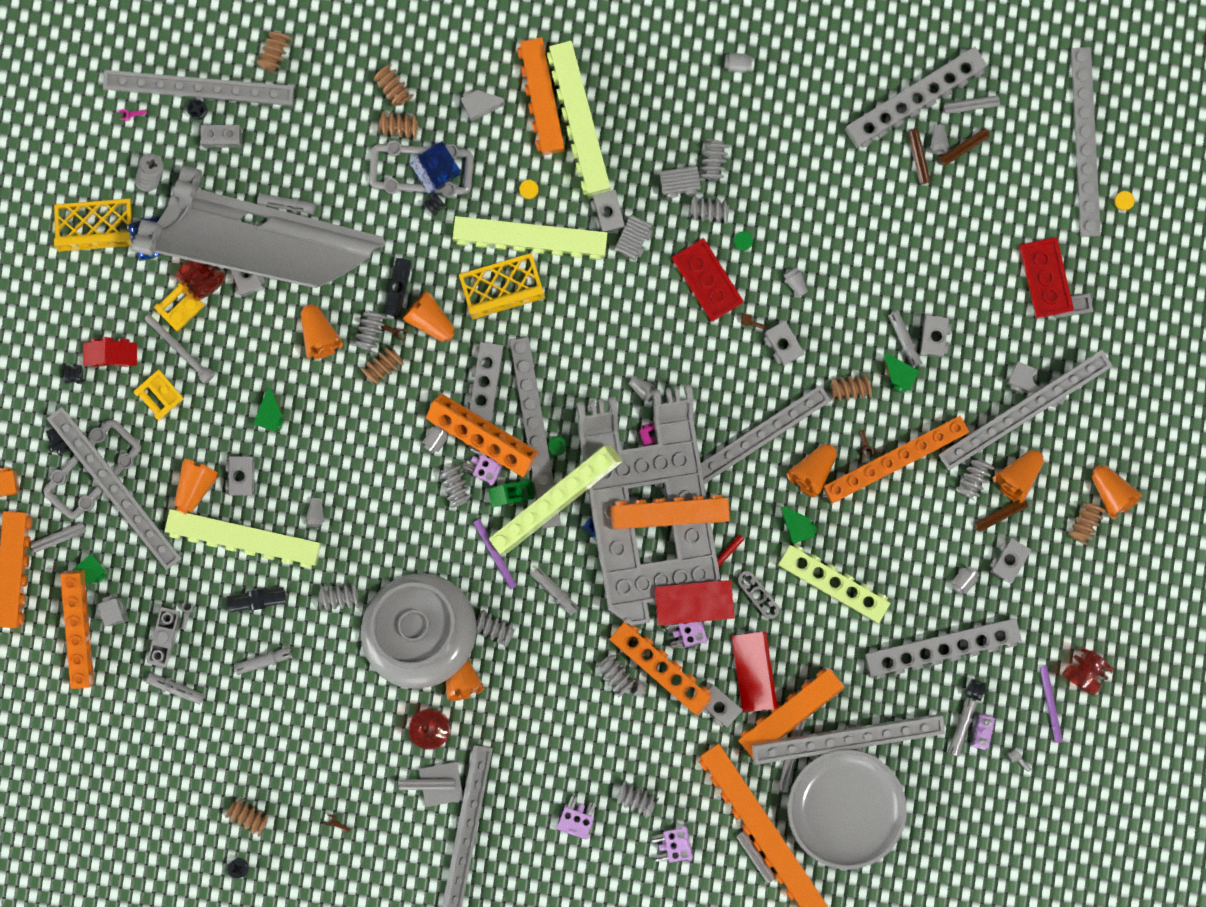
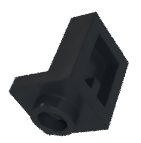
(57, 443)

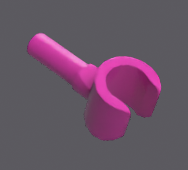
(131, 114)

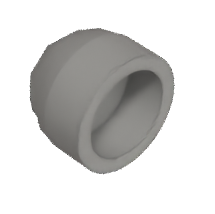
(638, 688)

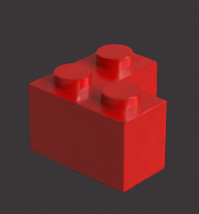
(109, 353)

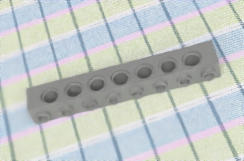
(970, 59)
(1008, 627)

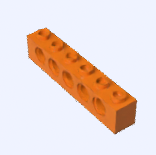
(492, 435)
(77, 629)
(621, 640)

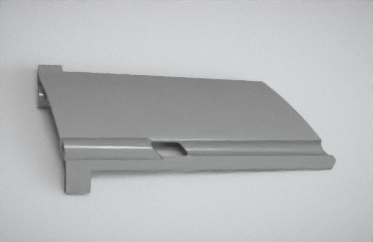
(284, 248)

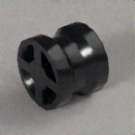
(194, 106)
(434, 204)
(73, 374)
(975, 689)
(241, 866)

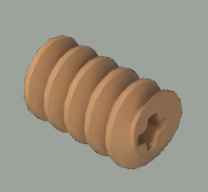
(273, 51)
(392, 87)
(398, 125)
(383, 365)
(851, 387)
(1086, 523)
(248, 817)

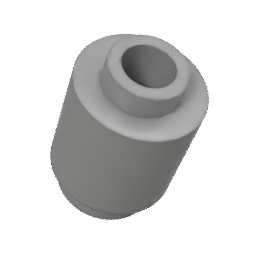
(738, 62)
(435, 439)
(965, 580)

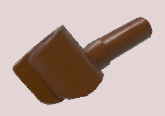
(746, 320)
(395, 331)
(865, 444)
(337, 824)

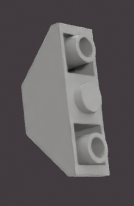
(164, 637)

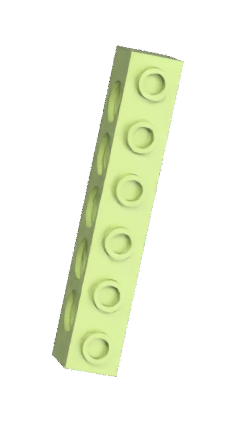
(880, 601)

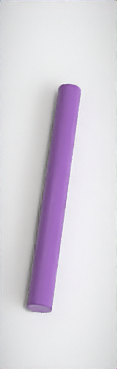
(494, 553)
(1051, 704)

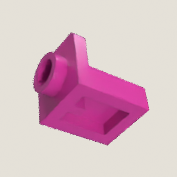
(644, 433)

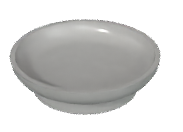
(418, 630)
(847, 809)

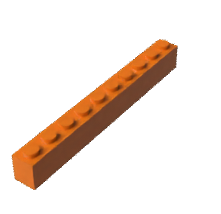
(760, 826)

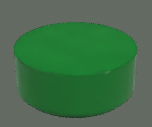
(743, 241)
(557, 446)

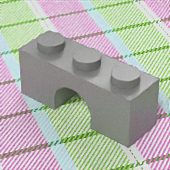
(1022, 380)

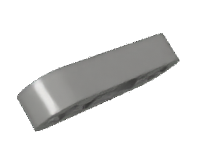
(771, 603)

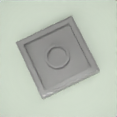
(442, 771)

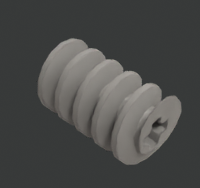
(714, 160)
(149, 172)
(708, 209)
(369, 330)
(976, 476)
(455, 486)
(338, 597)
(494, 628)
(615, 674)
(636, 799)

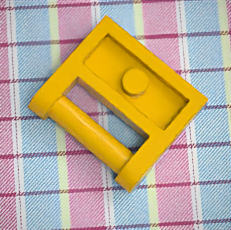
(183, 311)
(163, 390)

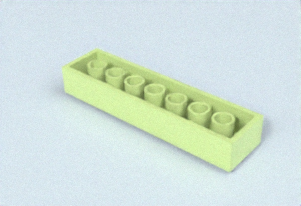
(578, 115)

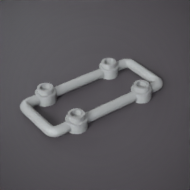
(391, 185)
(59, 477)

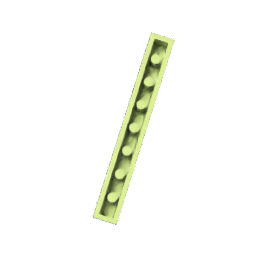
(530, 237)
(556, 499)
(244, 538)

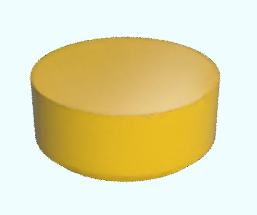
(528, 189)
(1124, 200)

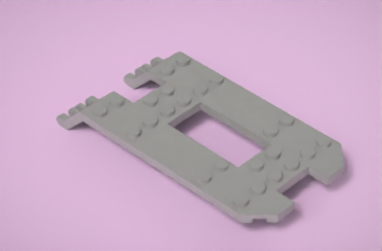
(670, 462)

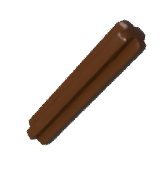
(964, 147)
(919, 156)
(1000, 515)

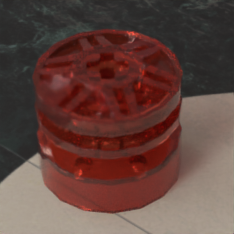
(203, 279)
(1088, 671)
(441, 729)

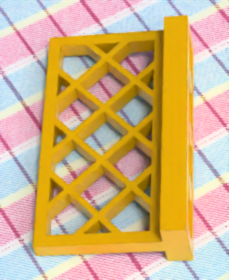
(91, 240)
(504, 302)

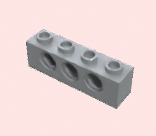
(494, 353)

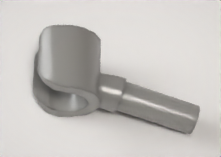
(186, 615)
(1014, 755)

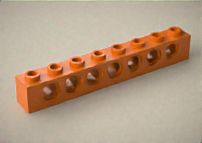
(895, 459)

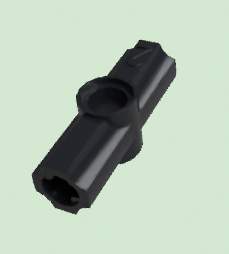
(396, 299)
(256, 599)

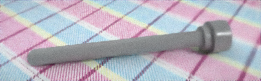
(205, 375)

